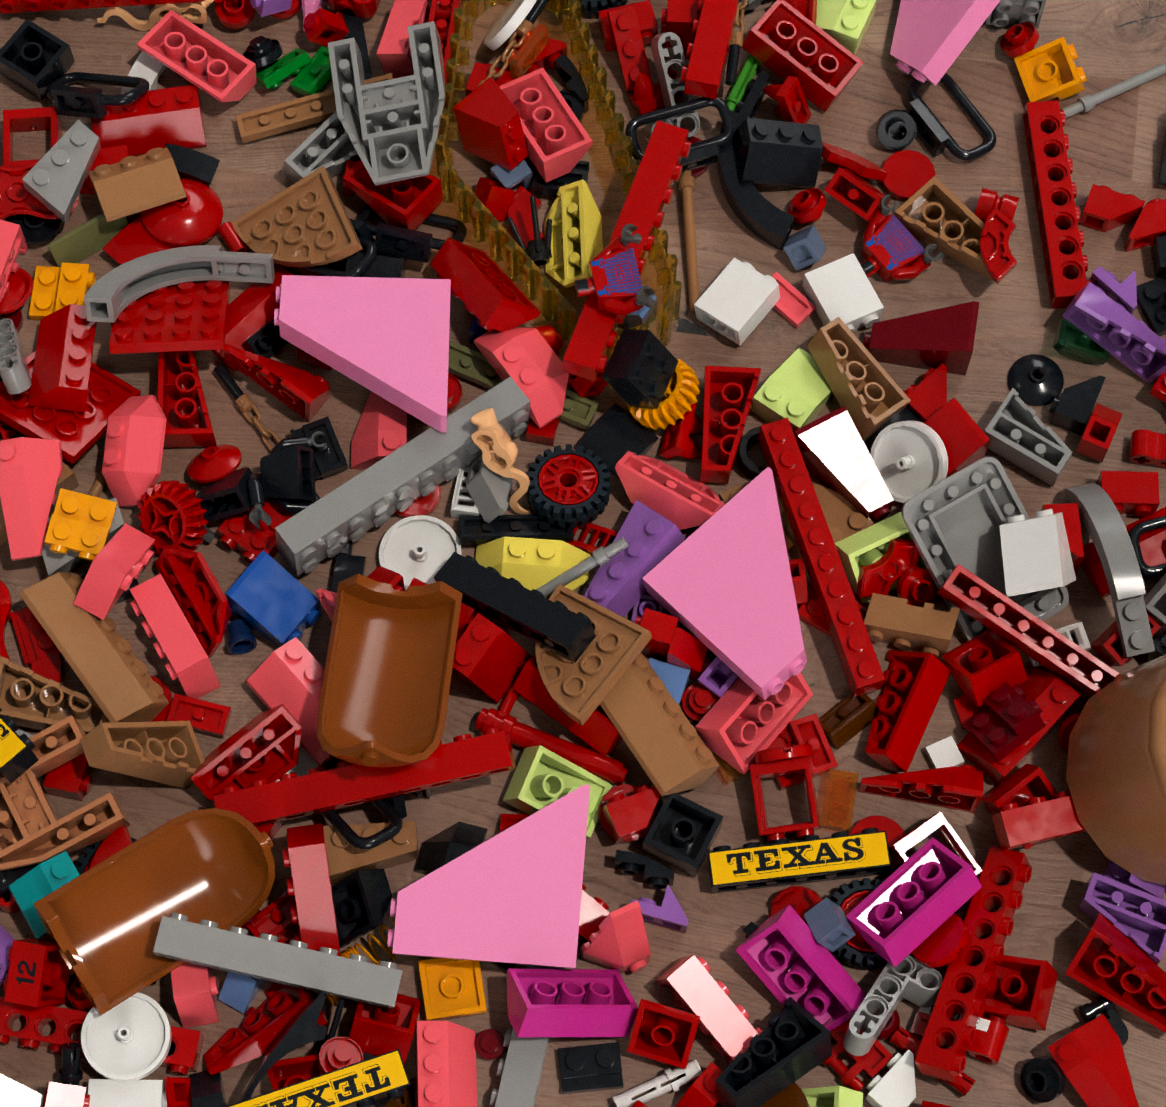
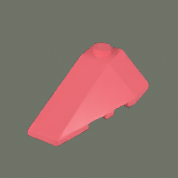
(378, 433)
(27, 491)
(620, 941)

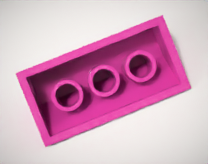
(914, 901)
(799, 967)
(569, 1003)

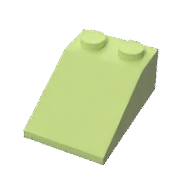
(845, 20)
(793, 392)
(546, 777)

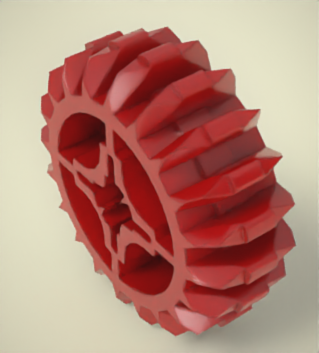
(172, 516)

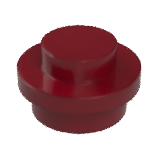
(489, 1044)

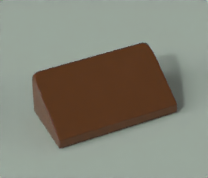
(848, 719)

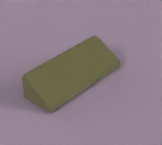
(85, 240)

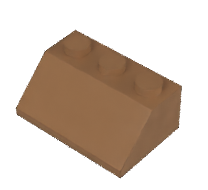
(136, 184)

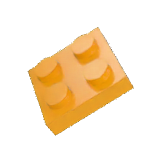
(451, 988)

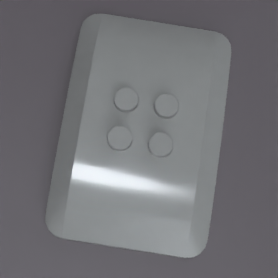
(960, 525)

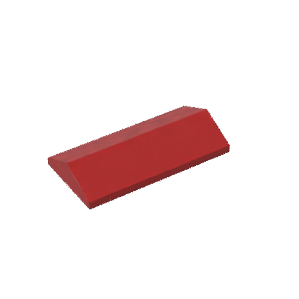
(251, 312)
(1151, 545)

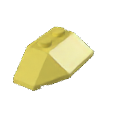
(575, 233)
(532, 560)

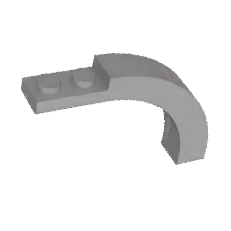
(169, 267)
(1119, 563)

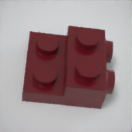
(1005, 721)

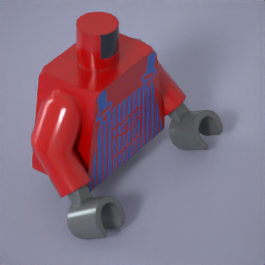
(892, 249)
(616, 277)

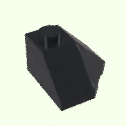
(448, 846)

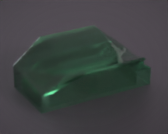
(1078, 346)

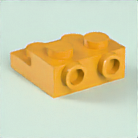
(1051, 71)
(59, 287)
(80, 524)

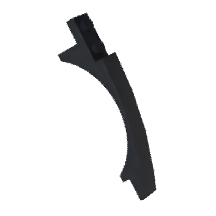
(300, 1032)

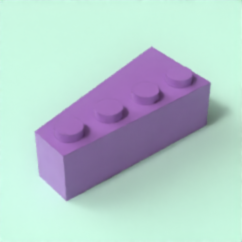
(650, 540)

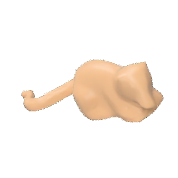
(191, 11)
(499, 453)

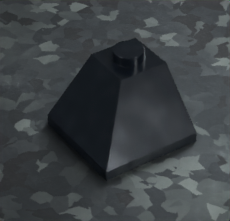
(360, 903)

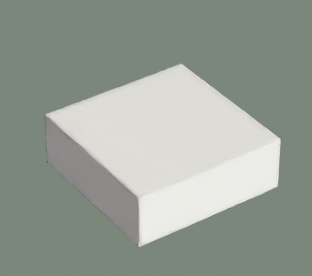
(944, 753)

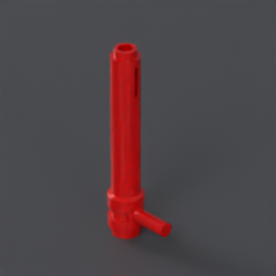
(527, 736)

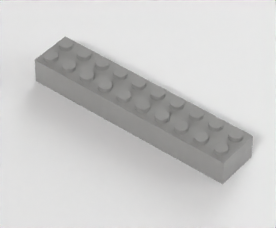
(395, 481)

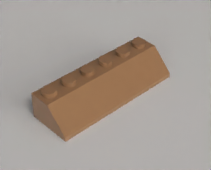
(95, 651)
(658, 730)

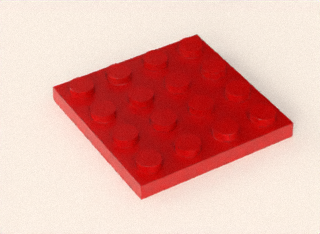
(174, 319)
(73, 429)

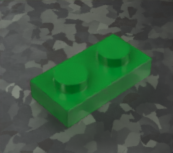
(288, 64)
(314, 74)

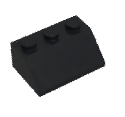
(778, 152)

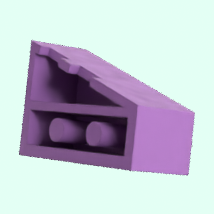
(1130, 910)

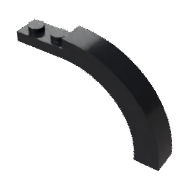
(744, 199)

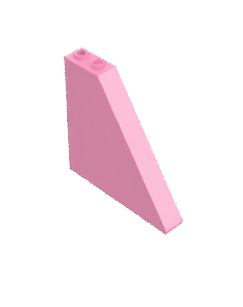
(934, 34)
(377, 333)
(737, 588)
(504, 898)

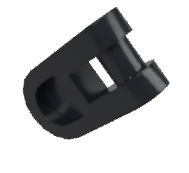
(1104, 1005)

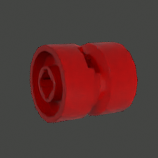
(989, 200)

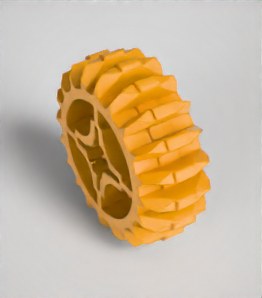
(676, 400)

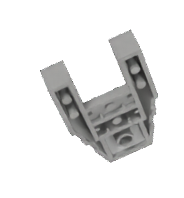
(393, 119)

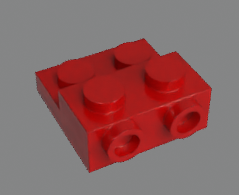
(244, 536)

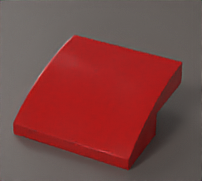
(132, 243)
(805, 731)
(276, 920)

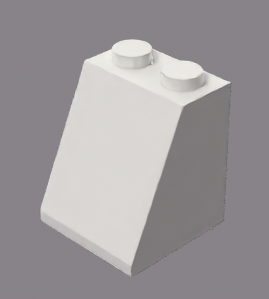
(1035, 553)

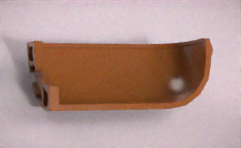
(388, 672)
(109, 917)

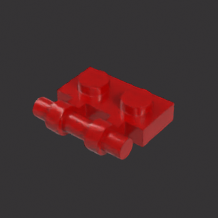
(869, 1063)

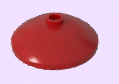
(187, 222)

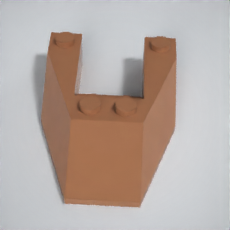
(26, 819)

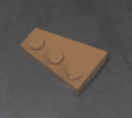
(910, 626)

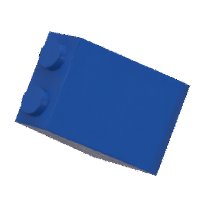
(273, 601)

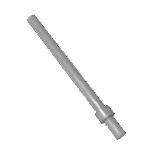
(1088, 102)
(600, 557)

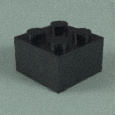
(34, 58)
(640, 368)
(682, 833)

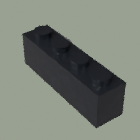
(775, 1058)

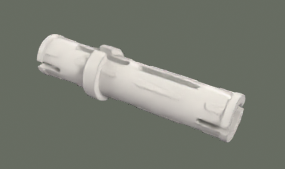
(691, 1073)

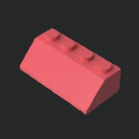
(199, 58)
(549, 126)
(295, 680)
(747, 723)
(445, 1065)

